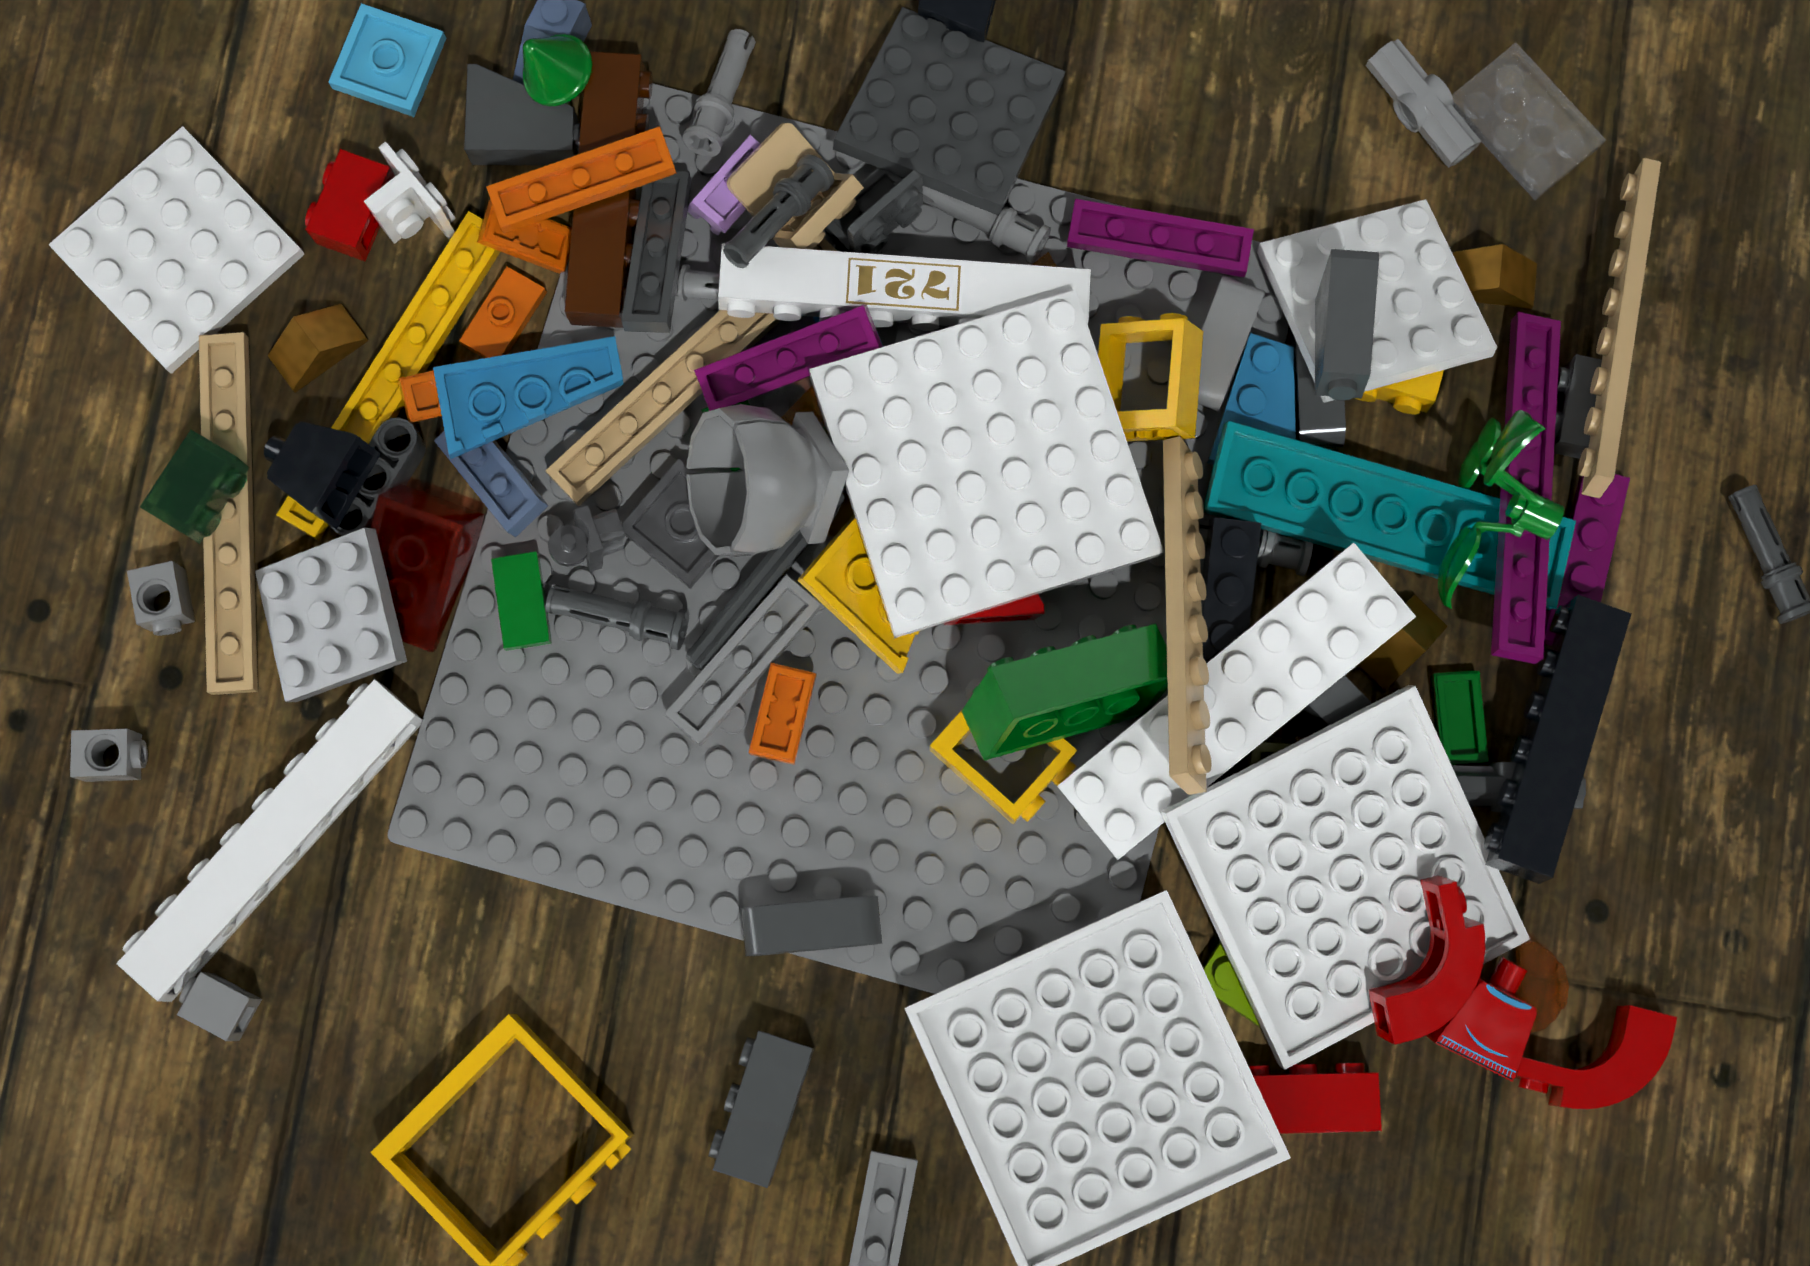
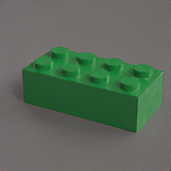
(1067, 690)

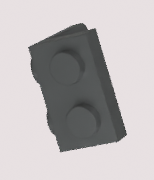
(878, 210)

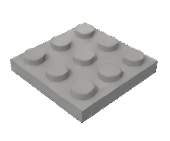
(330, 615)

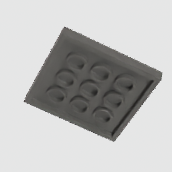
(950, 111)

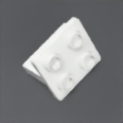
(407, 200)

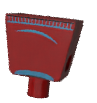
(1492, 1023)

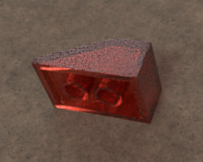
(425, 557)

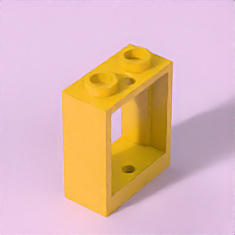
(1184, 375)
(1030, 802)

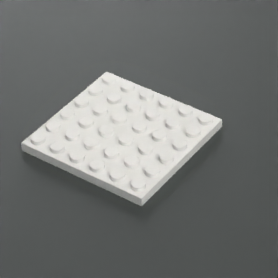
(985, 463)
(1321, 867)
(1096, 1084)

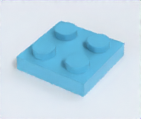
(387, 60)

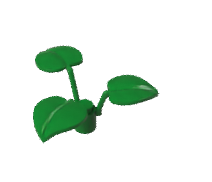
(1526, 508)

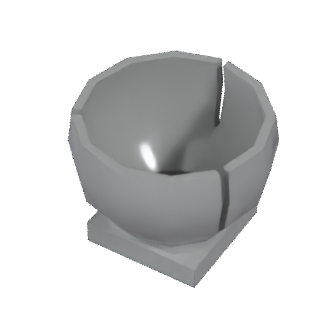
(783, 483)

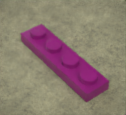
(1160, 238)
(787, 358)
(1591, 545)

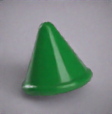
(556, 68)

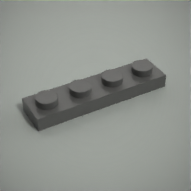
(656, 254)

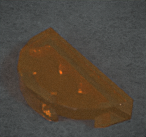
(1543, 984)

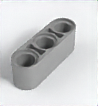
(1225, 337)

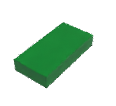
(521, 601)
(1460, 716)

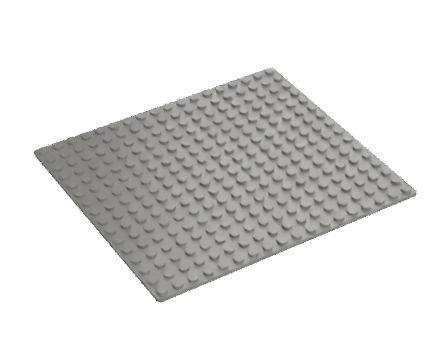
(579, 781)

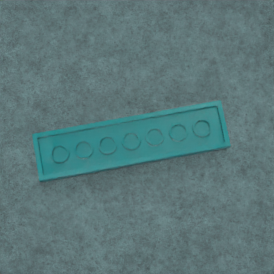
(1351, 500)

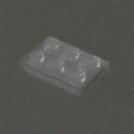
(1526, 121)

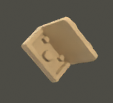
(778, 159)

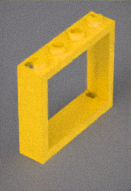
(392, 1148)

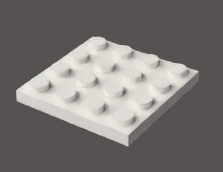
(176, 249)
(1422, 300)

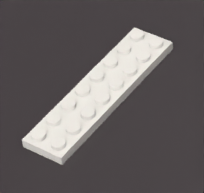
(1249, 694)

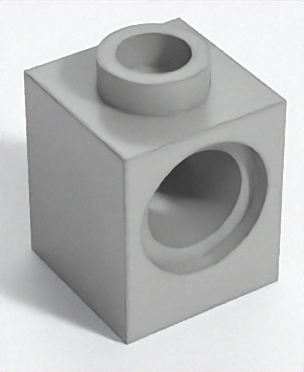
(147, 584)
(88, 753)
(218, 1006)

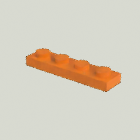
(581, 180)

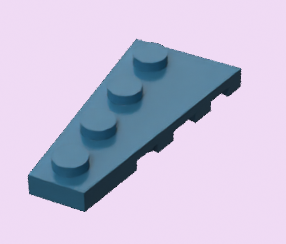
(511, 391)

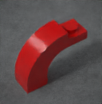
(1444, 978)
(1627, 1064)

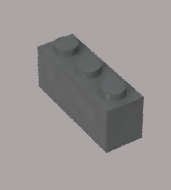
(761, 1108)

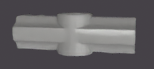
(1423, 103)

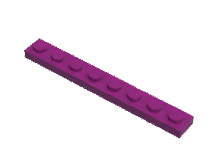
(1523, 560)

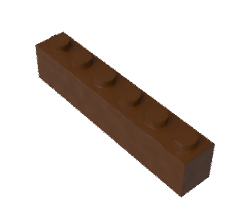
(604, 229)

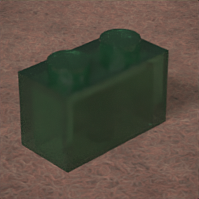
(196, 487)

